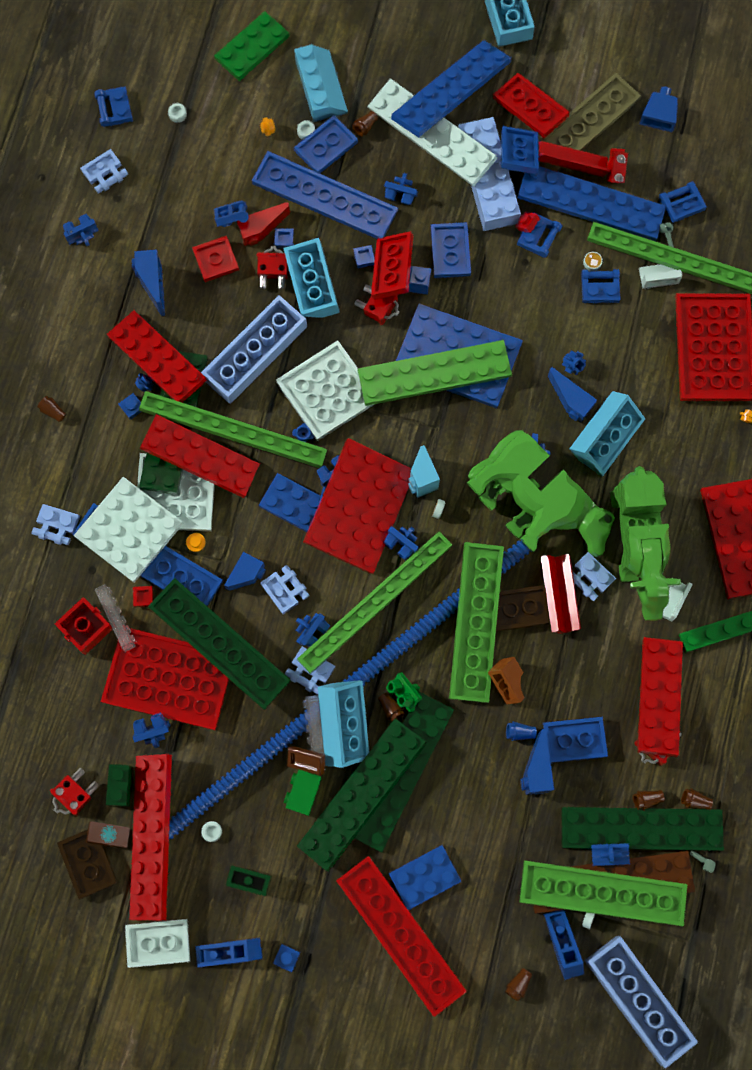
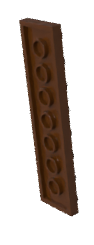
(663, 867)

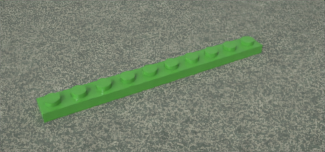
(671, 257)
(233, 429)
(374, 603)

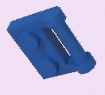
(119, 104)
(685, 206)
(226, 214)
(530, 240)
(600, 291)

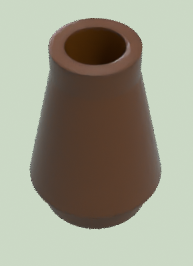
(363, 124)
(51, 408)
(391, 707)
(647, 799)
(694, 799)
(517, 986)

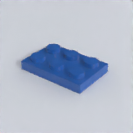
(326, 144)
(519, 150)
(450, 250)
(290, 502)
(576, 739)
(424, 877)

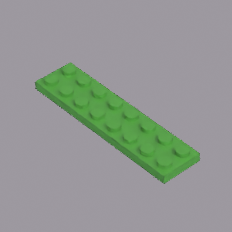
(434, 372)
(476, 622)
(603, 893)

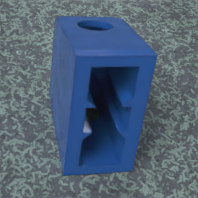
(660, 111)

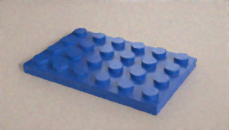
(437, 332)

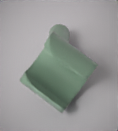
(667, 228)
(709, 865)

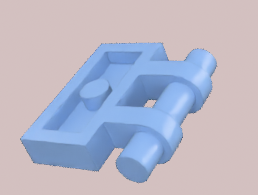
(102, 166)
(57, 519)
(594, 573)
(279, 592)
(321, 673)

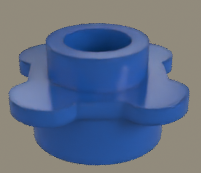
(144, 382)
(303, 429)

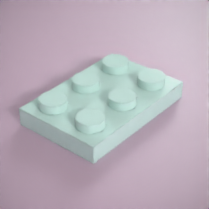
(157, 943)

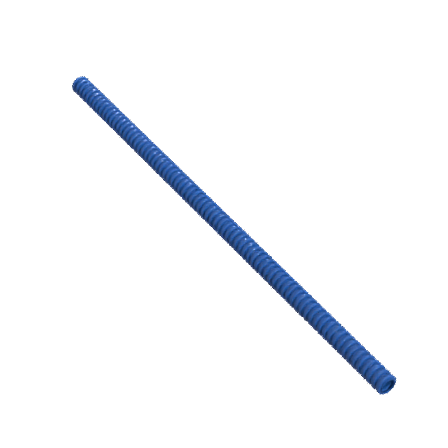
(299, 725)

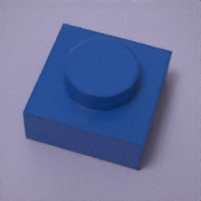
(283, 238)
(364, 256)
(130, 406)
(286, 958)

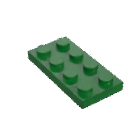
(251, 46)

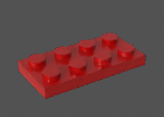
(531, 105)
(392, 265)

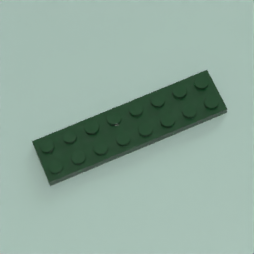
(157, 473)
(219, 644)
(428, 723)
(361, 795)
(643, 829)

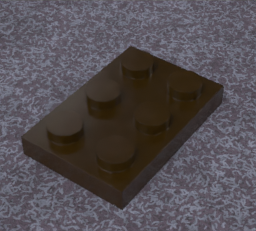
(522, 608)
(86, 865)

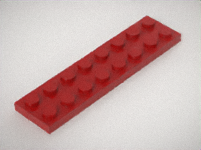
(150, 837)
(401, 936)

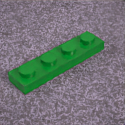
(716, 632)

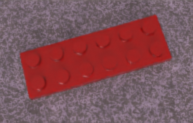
(156, 357)
(199, 456)
(660, 697)

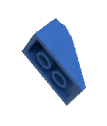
(149, 270)
(538, 772)

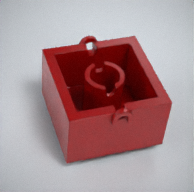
(84, 626)

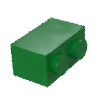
(303, 792)

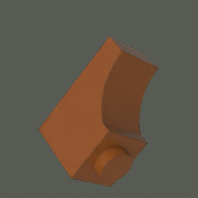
(507, 678)

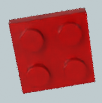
(215, 258)

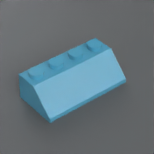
(320, 82)
(311, 279)
(607, 432)
(343, 723)

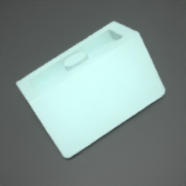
(659, 276)
(677, 596)

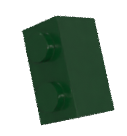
(119, 785)
(248, 880)

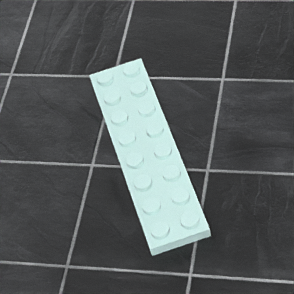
(442, 141)

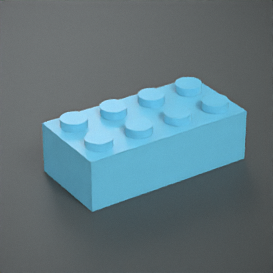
(510, 21)

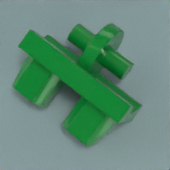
(405, 691)

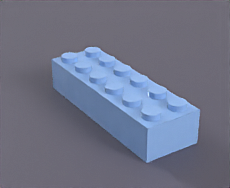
(494, 191)
(254, 349)
(641, 1001)

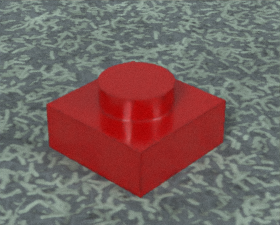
(527, 222)
(142, 596)

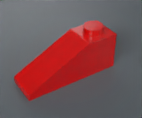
(262, 223)

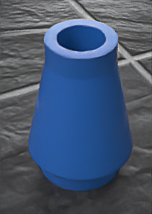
(518, 731)

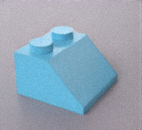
(423, 475)

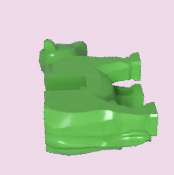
(555, 506)
(644, 539)

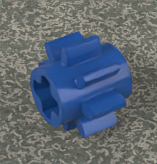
(574, 362)

